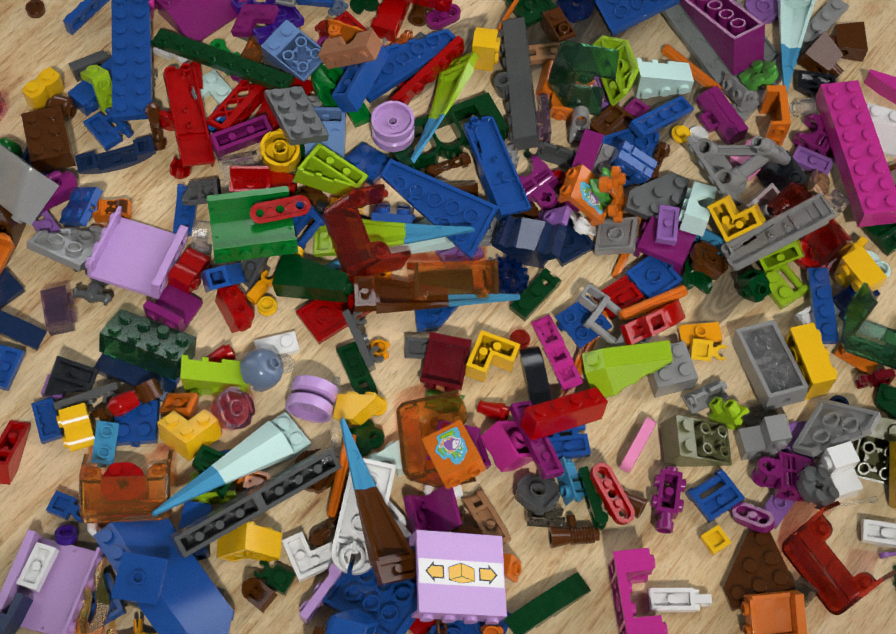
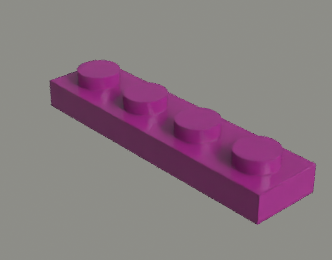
(540, 449)

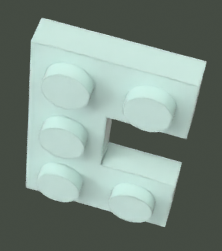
(214, 86)

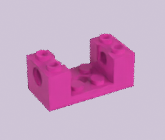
(625, 569)

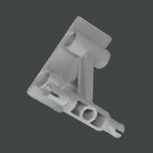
(721, 172)

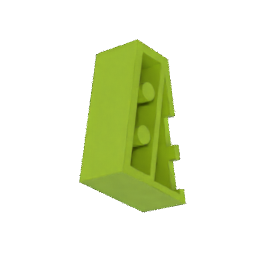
(329, 172)
(211, 377)

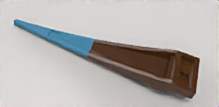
(390, 295)
(385, 543)

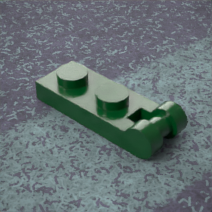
(535, 295)
(356, 368)
(592, 499)

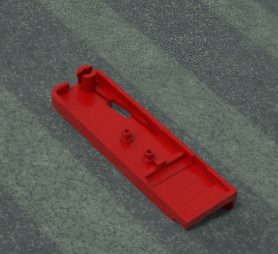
(188, 116)

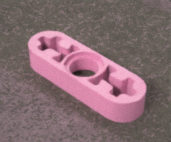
(638, 445)

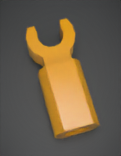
(259, 288)

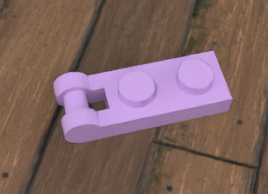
(311, 608)

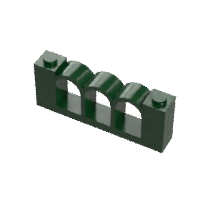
(478, 106)

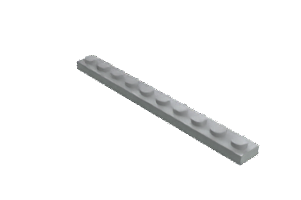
(821, 22)

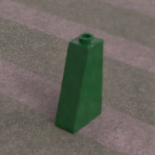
(310, 280)

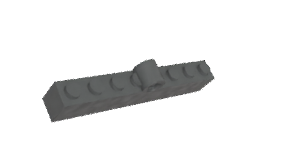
(518, 84)
(254, 502)

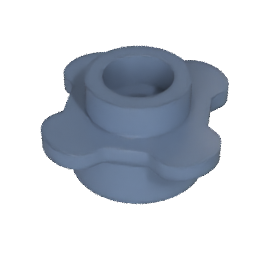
(338, 8)

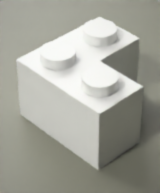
(840, 464)

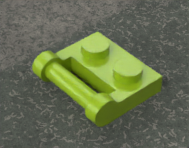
(781, 292)

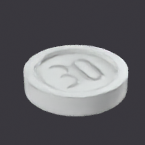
(698, 132)

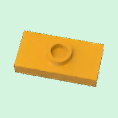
(704, 331)

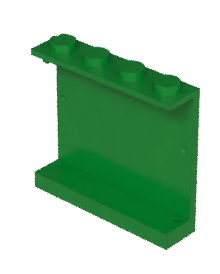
(240, 238)

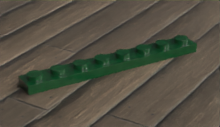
(222, 60)

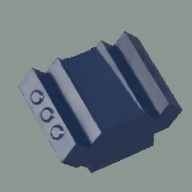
(529, 240)

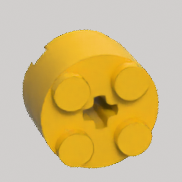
(271, 152)

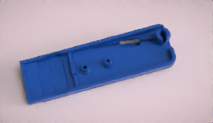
(496, 167)

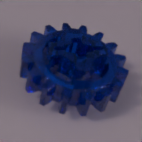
(516, 275)

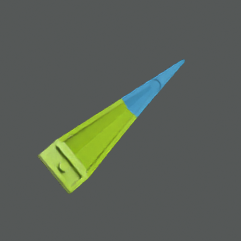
(448, 88)
(390, 233)

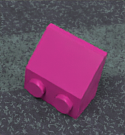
(506, 446)

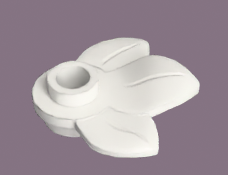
(582, 225)

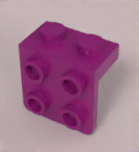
(173, 308)
(433, 512)

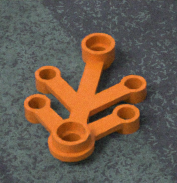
(615, 188)

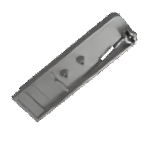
(778, 232)

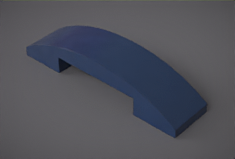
(116, 159)
(131, 374)

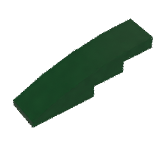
(547, 605)

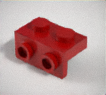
(249, 178)

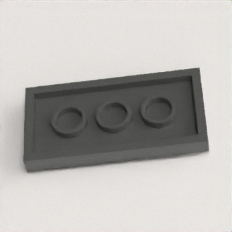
(296, 115)

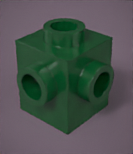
(754, 285)

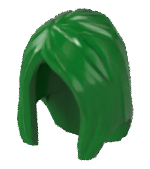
(324, 83)

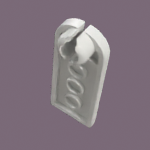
(349, 532)

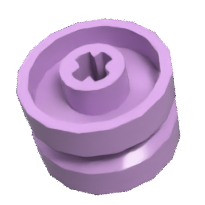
(393, 126)
(311, 398)

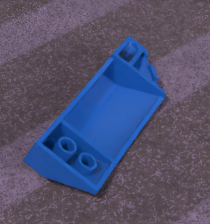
(188, 595)

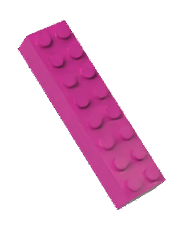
(857, 153)

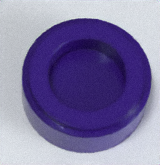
(66, 535)

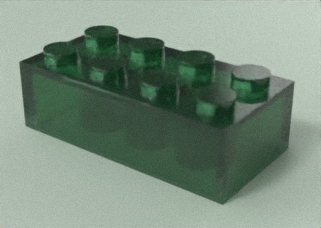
(146, 344)

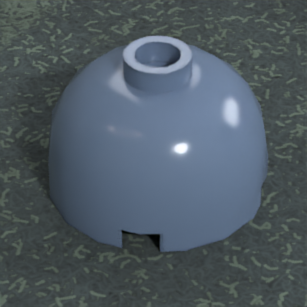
(261, 369)

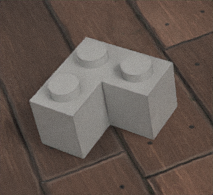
(675, 376)
(765, 439)

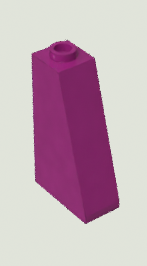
(586, 155)

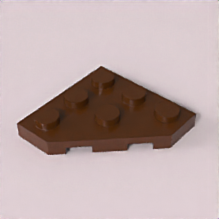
(757, 570)

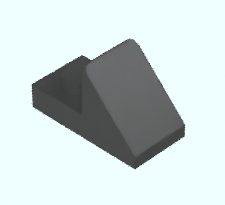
(253, 269)

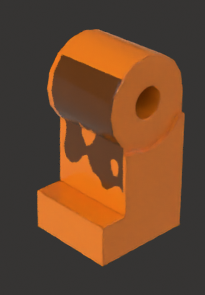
(106, 207)

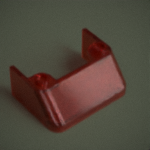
(351, 240)
(826, 241)
(823, 569)

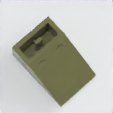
(695, 442)
(874, 452)

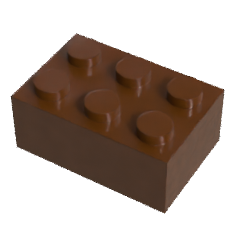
(48, 139)

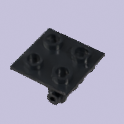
(782, 175)

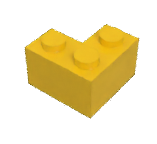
(487, 46)
(734, 222)
(859, 268)
(491, 351)
(189, 435)
(250, 542)

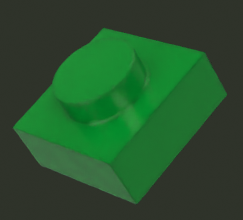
(361, 117)

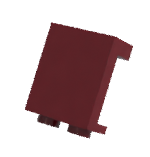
(445, 362)

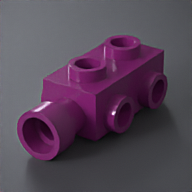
(668, 496)

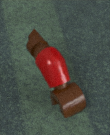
(128, 400)

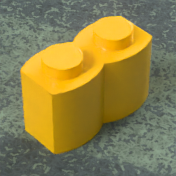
(43, 87)
(77, 427)

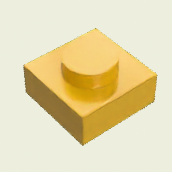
(715, 540)

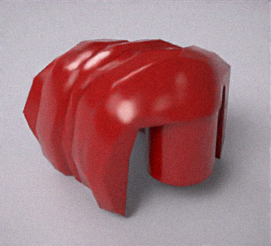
(177, 170)

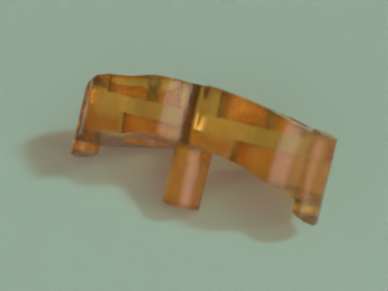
(407, 35)

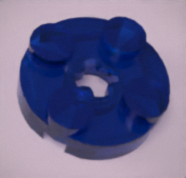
(577, 13)

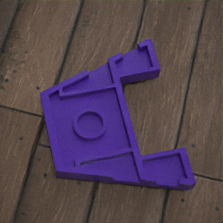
(285, 12)

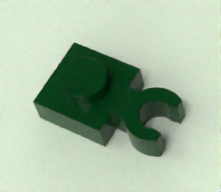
(278, 578)

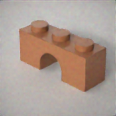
(362, 49)

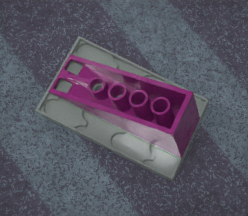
(720, 35)

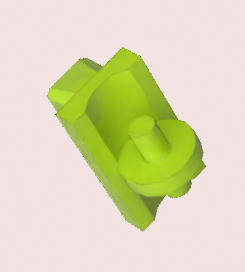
(727, 412)

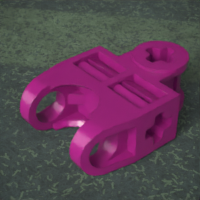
(816, 138)
(540, 185)
(781, 474)

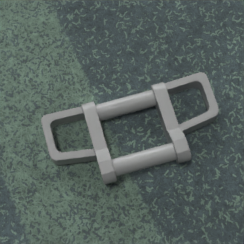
(596, 311)

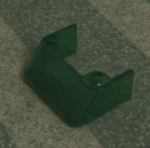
(581, 63)
(864, 336)

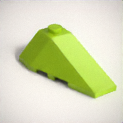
(621, 366)

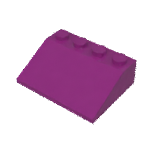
(197, 17)

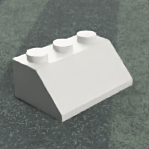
(885, 126)

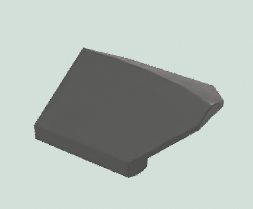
(199, 190)

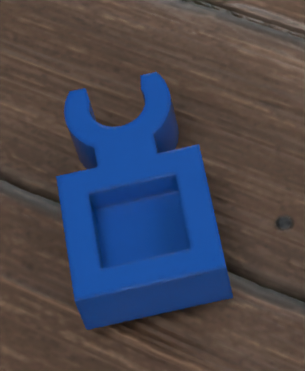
(64, 506)

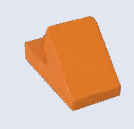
(183, 403)

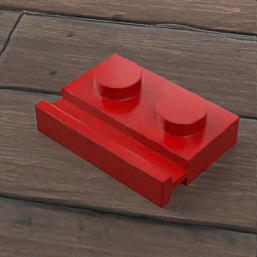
(623, 294)

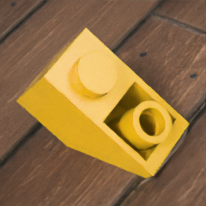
(356, 407)

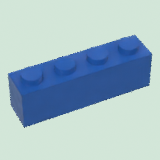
(357, 82)
(84, 94)

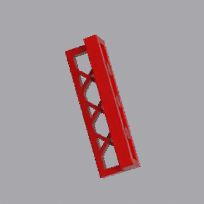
(243, 110)

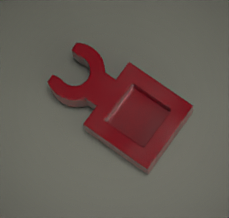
(878, 376)

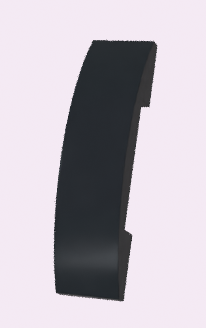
(535, 375)

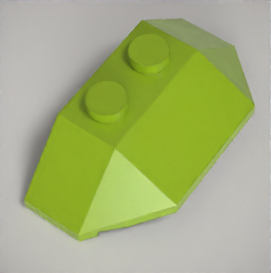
(626, 70)

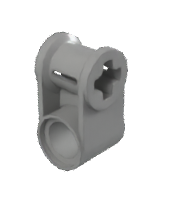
(578, 126)

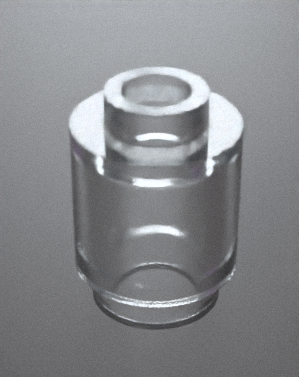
(803, 106)

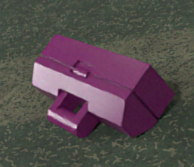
(723, 116)
(240, 136)
(66, 182)

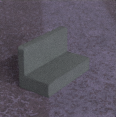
(81, 64)

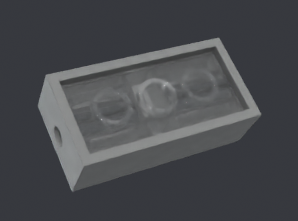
(769, 365)

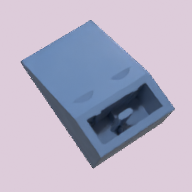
(292, 51)
(335, 125)

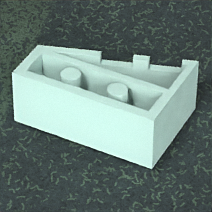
(662, 79)

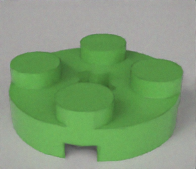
(759, 74)

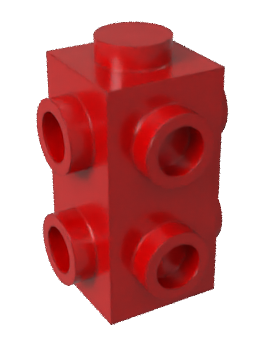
(234, 308)

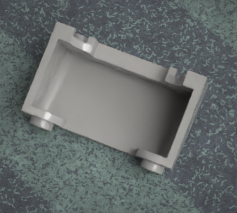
(22, 187)

